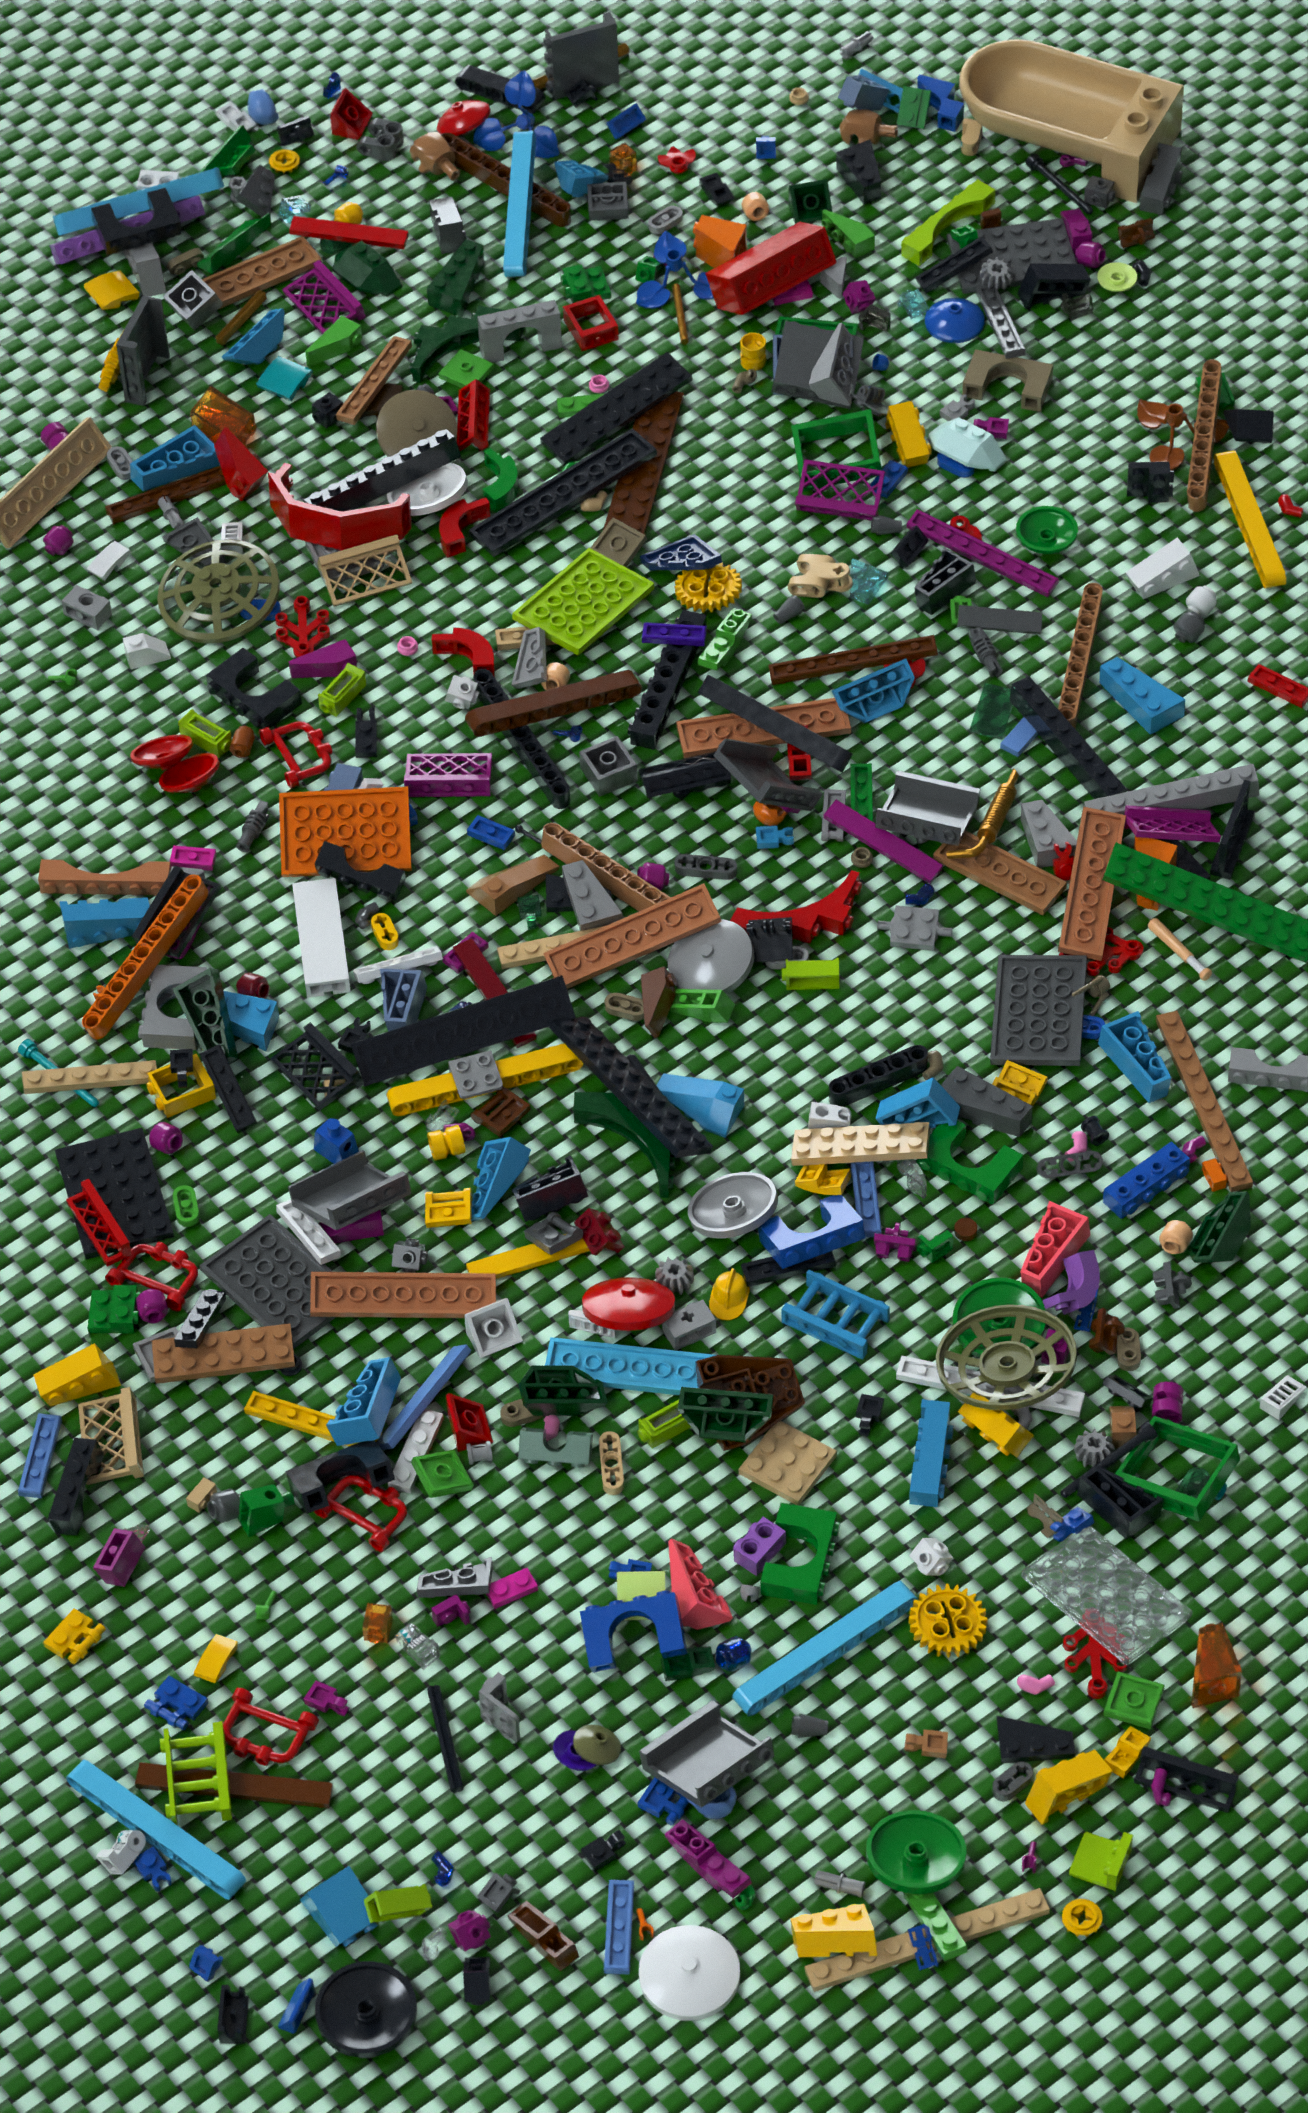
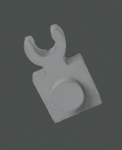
(957, 409)

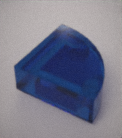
(333, 86)

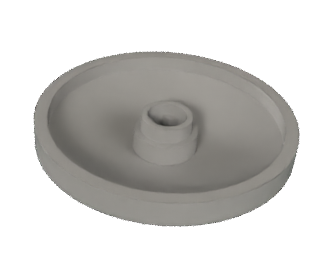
(712, 958)
(733, 1205)

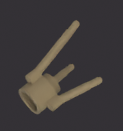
(1096, 988)

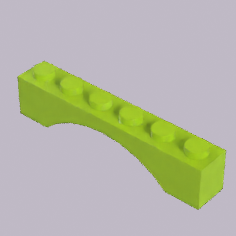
(972, 201)

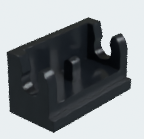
(232, 2016)

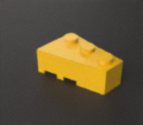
(996, 1426)

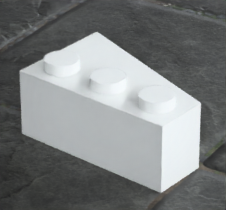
(1163, 570)

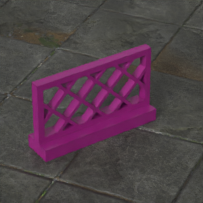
(339, 292)
(834, 506)
(448, 783)
(1170, 823)

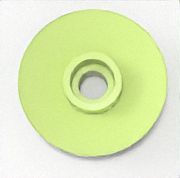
(1117, 276)

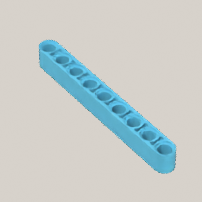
(138, 200)
(519, 204)
(824, 1648)
(157, 1829)

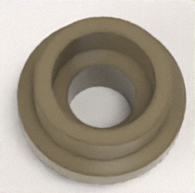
(861, 857)

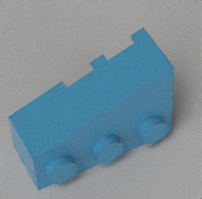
(919, 1103)

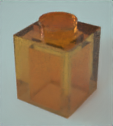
(624, 158)
(377, 1623)

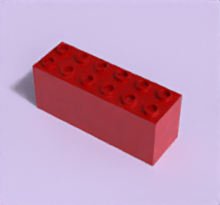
(771, 268)

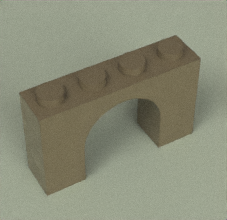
(988, 366)

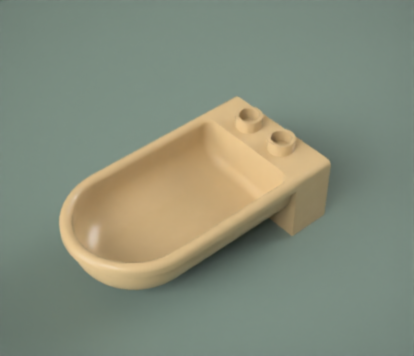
(1074, 107)

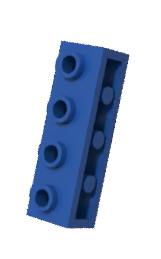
(1146, 1180)

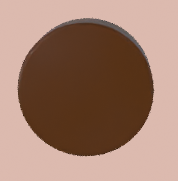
(965, 1229)

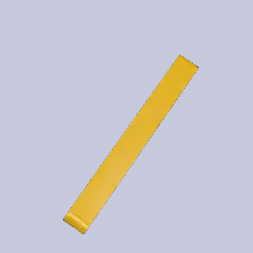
(1249, 519)
(512, 1070)

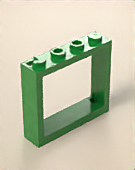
(834, 427)
(1186, 1436)

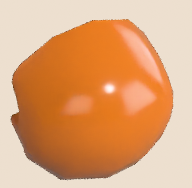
(769, 814)

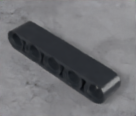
(491, 87)
(878, 1076)

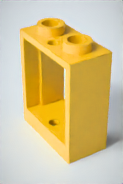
(186, 1101)

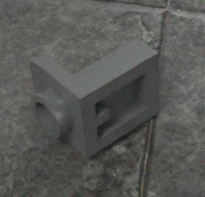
(498, 1891)

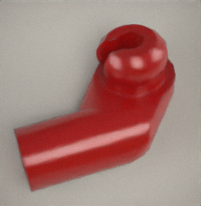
(1288, 508)

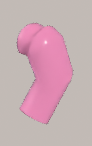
(1080, 1144)
(552, 1426)

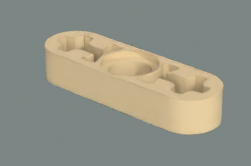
(607, 1455)

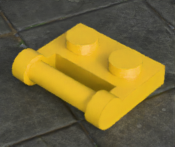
(448, 1212)

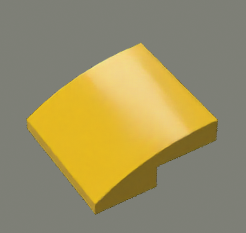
(111, 289)
(1021, 1082)
(823, 1181)

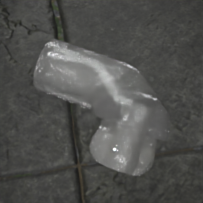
(430, 1943)

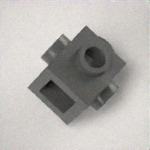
(1099, 192)
(402, 1258)

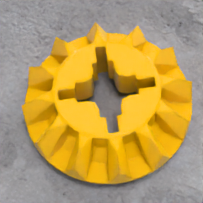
(278, 157)
(1075, 1909)

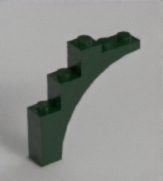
(436, 342)
(610, 1113)

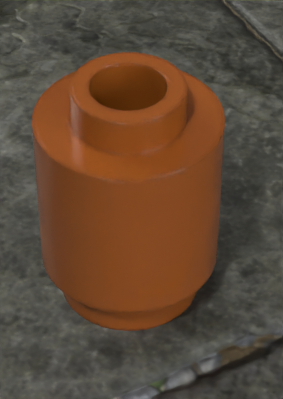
(242, 742)

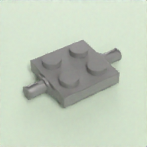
(914, 928)

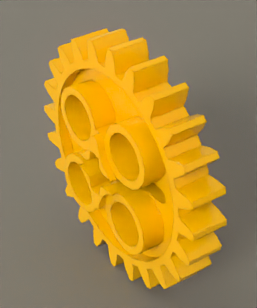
(111, 369)
(722, 588)
(926, 1625)

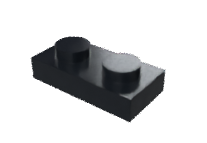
(909, 546)
(1120, 1387)

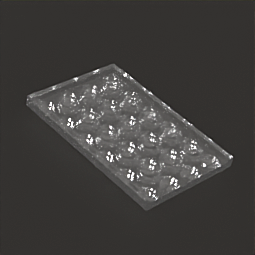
(1106, 1594)

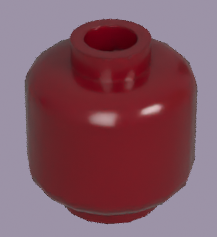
(253, 985)

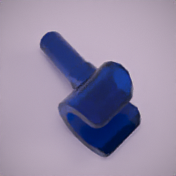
(340, 170)
(574, 734)

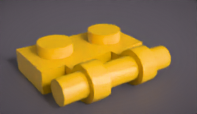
(69, 1632)

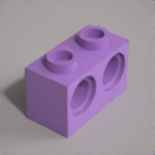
(763, 1548)

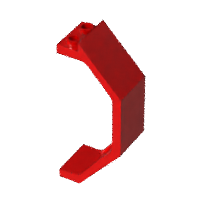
(332, 527)

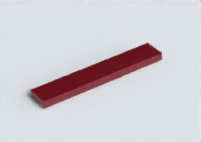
(485, 978)

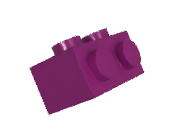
(119, 1557)

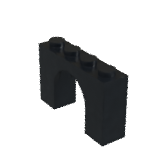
(118, 237)
(260, 710)
(361, 1459)

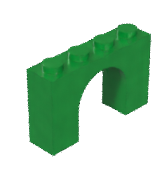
(984, 1182)
(805, 1581)

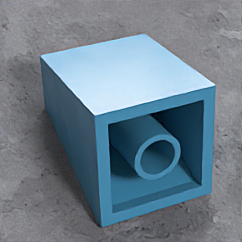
(339, 1907)

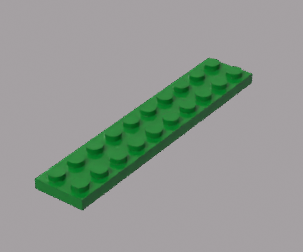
(1208, 901)

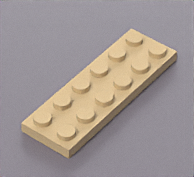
(860, 1144)

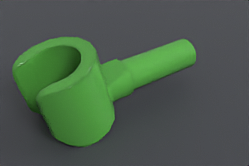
(69, 678)
(263, 1611)

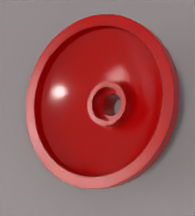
(463, 117)
(162, 751)
(189, 773)

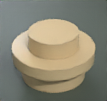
(799, 96)

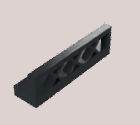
(1193, 1774)

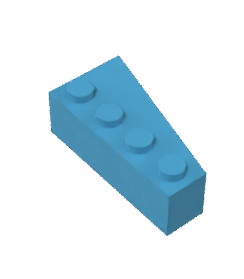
(102, 920)
(252, 1018)

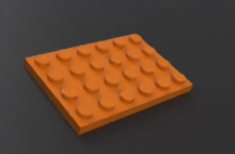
(365, 822)

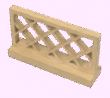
(360, 553)
(129, 1429)

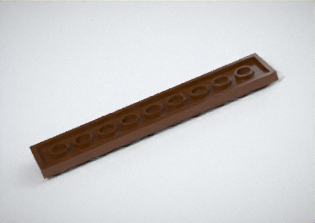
(638, 489)

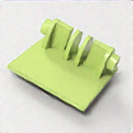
(639, 1583)

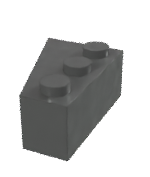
(1162, 181)

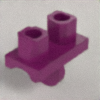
(904, 1245)

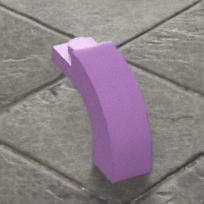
(1082, 1283)

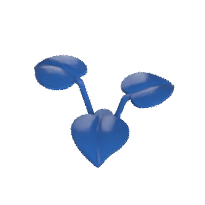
(518, 91)
(670, 251)

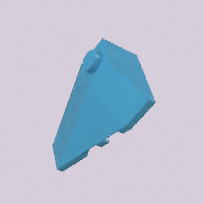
(706, 1101)
(499, 1167)

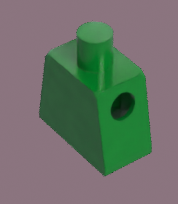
(262, 1508)

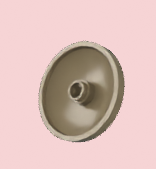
(411, 418)

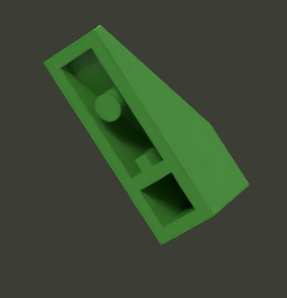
(334, 341)
(703, 1004)

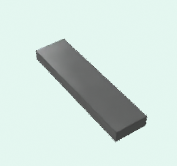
(999, 619)

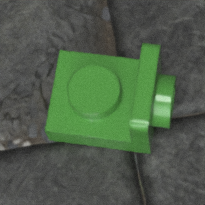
(954, 604)

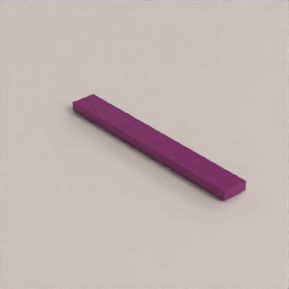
(984, 553)

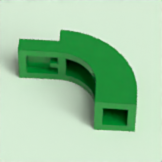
(505, 488)

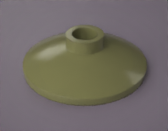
(597, 1744)

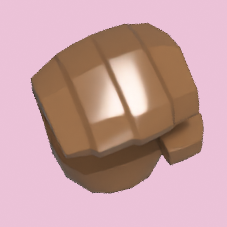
(866, 126)
(434, 155)

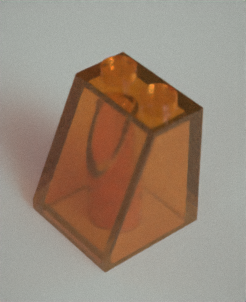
(218, 411)
(1216, 1667)

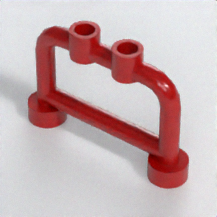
(315, 737)
(179, 1260)
(380, 1536)
(264, 1754)

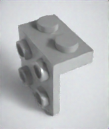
(475, 1075)
(493, 1709)

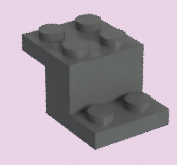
(607, 201)

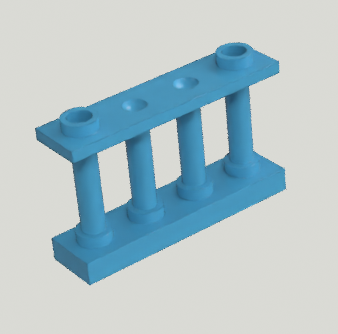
(834, 1333)

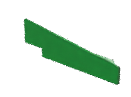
(235, 244)

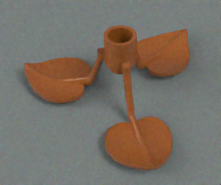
(1155, 413)

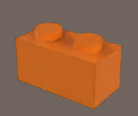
(1214, 1175)

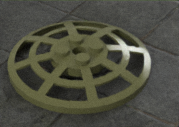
(220, 596)
(1004, 1352)

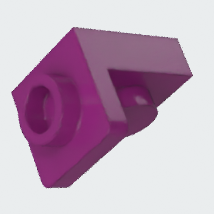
(449, 1609)

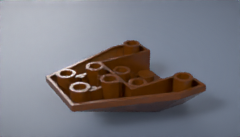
(753, 1375)

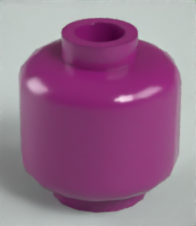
(1090, 254)
(58, 540)
(654, 874)
(165, 1138)
(152, 1306)

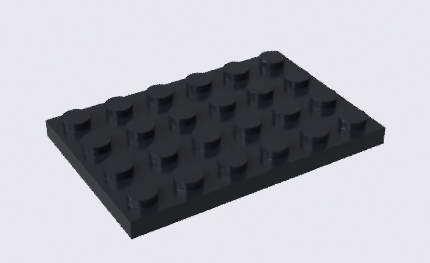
(126, 1182)

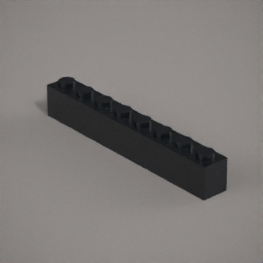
(389, 473)
(1064, 739)

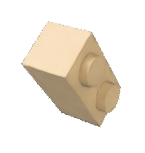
(201, 1495)

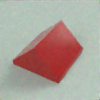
(349, 116)
(467, 1422)

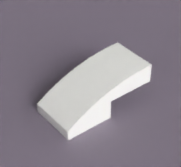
(233, 118)
(107, 559)

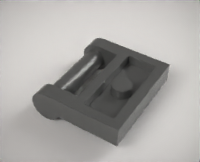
(549, 1239)

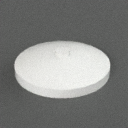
(433, 490)
(689, 1973)

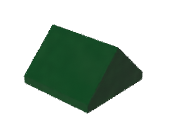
(809, 200)

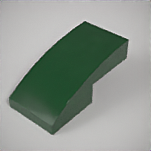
(695, 1663)

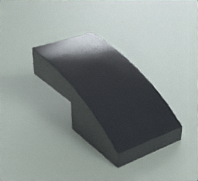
(715, 189)

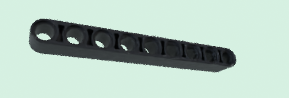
(775, 723)
(526, 745)

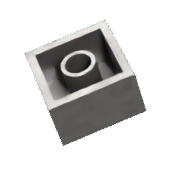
(193, 300)
(608, 766)

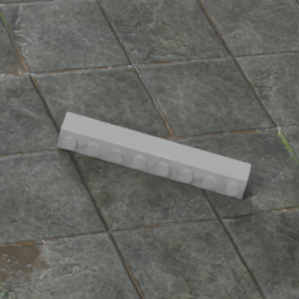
(1187, 793)

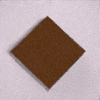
(990, 219)

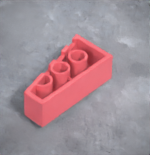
(1059, 1237)

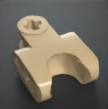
(819, 576)

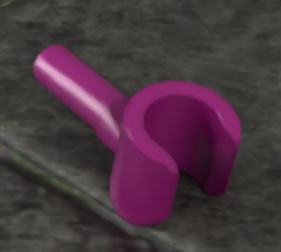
(1030, 1860)

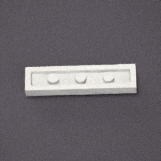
(406, 962)
(309, 1233)
(417, 1444)

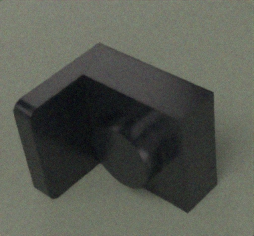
(580, 92)

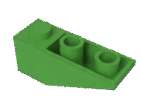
(851, 234)

